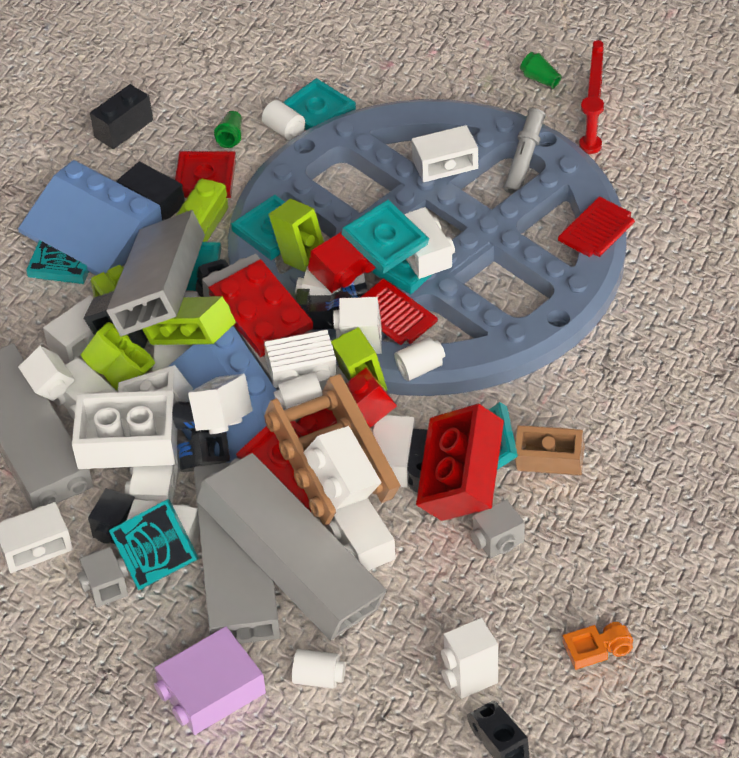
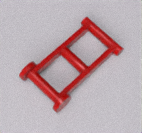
(593, 105)

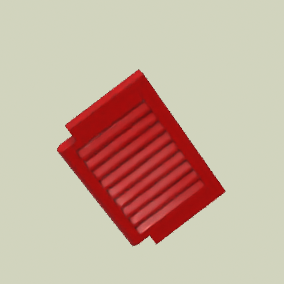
(597, 228)
(400, 315)

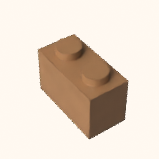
(550, 450)

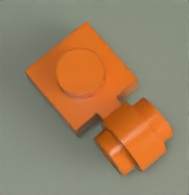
(589, 647)

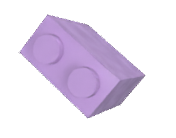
(209, 681)

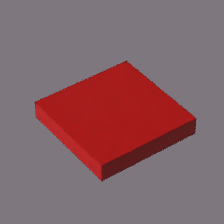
(209, 165)

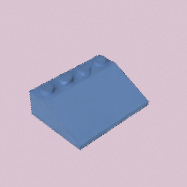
(89, 217)
(226, 358)

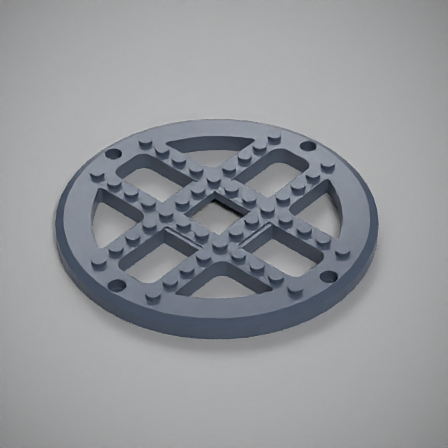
(502, 344)

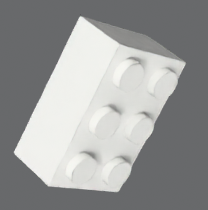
(124, 429)

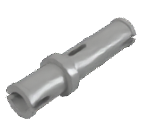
(528, 139)

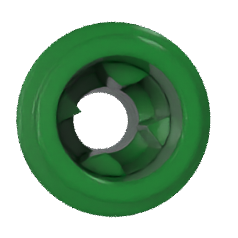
(540, 70)
(229, 130)

